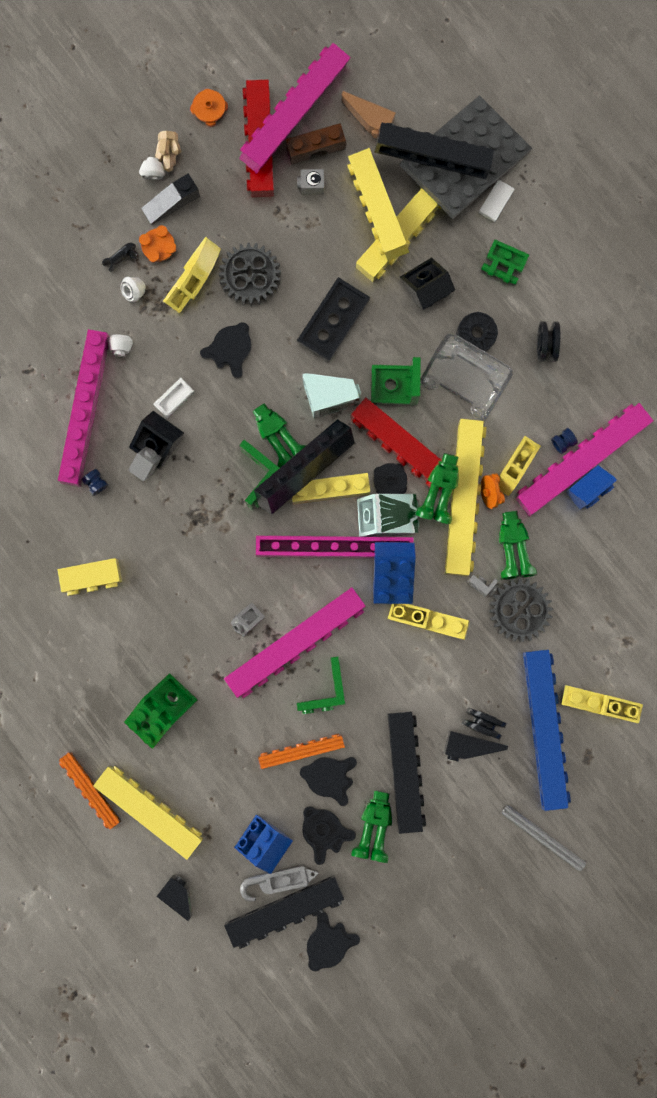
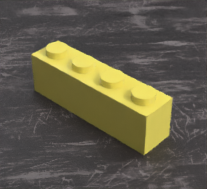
(333, 489)

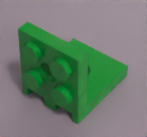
(406, 379)
(263, 462)
(328, 703)
(159, 710)

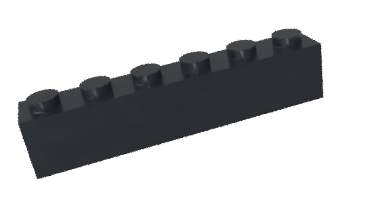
(434, 150)
(304, 466)
(405, 772)
(284, 911)

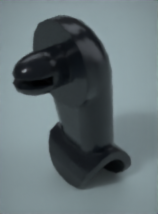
(125, 251)

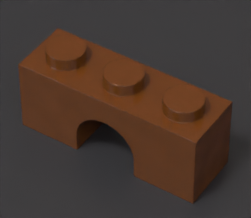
(325, 139)

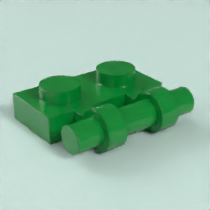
(508, 257)

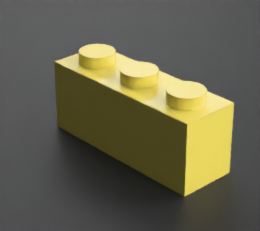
(89, 576)

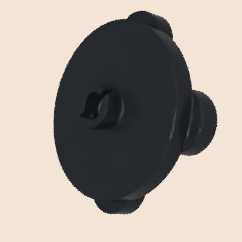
(390, 479)

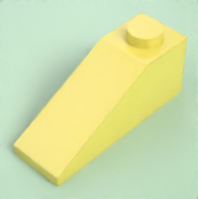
(517, 465)

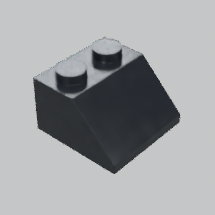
(428, 283)
(158, 435)

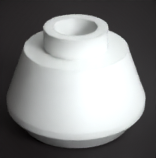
(152, 169)
(132, 288)
(119, 344)

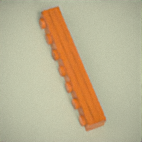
(301, 751)
(95, 798)

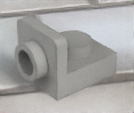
(479, 584)
(247, 619)

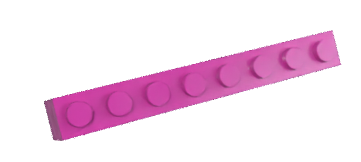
(294, 108)
(84, 408)
(584, 459)
(321, 546)
(295, 642)

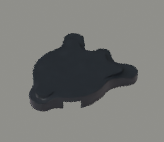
(230, 348)
(328, 777)
(324, 832)
(328, 944)

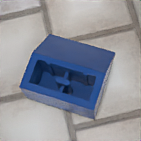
(593, 484)
(263, 844)

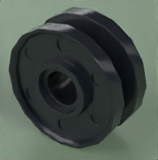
(481, 322)
(548, 341)
(484, 723)

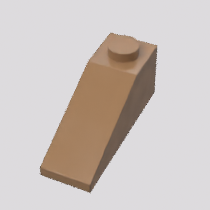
(367, 113)

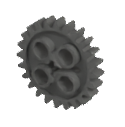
(249, 257)
(533, 622)

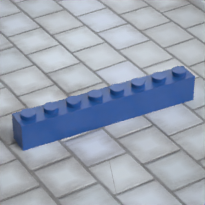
(545, 730)

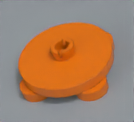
(209, 106)
(157, 244)
(490, 491)

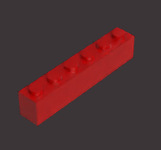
(257, 109)
(395, 439)

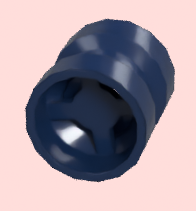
(564, 440)
(94, 482)

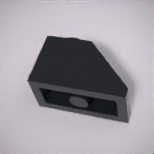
(177, 896)

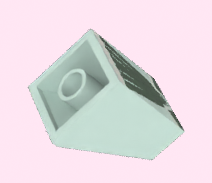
(330, 393)
(387, 515)

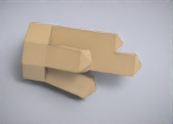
(167, 149)

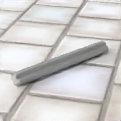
(544, 838)

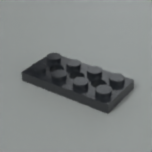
(328, 307)

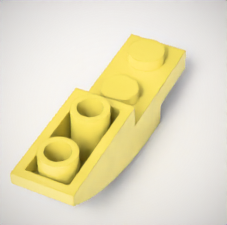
(194, 276)
(429, 620)
(602, 704)

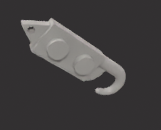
(279, 881)

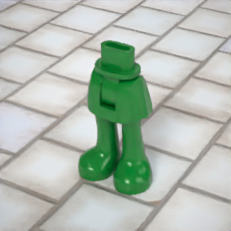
(272, 424)
(446, 476)
(514, 533)
(376, 813)

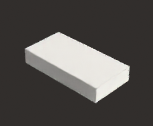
(496, 200)
(174, 398)

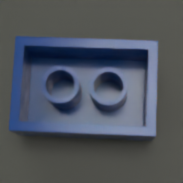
(394, 573)

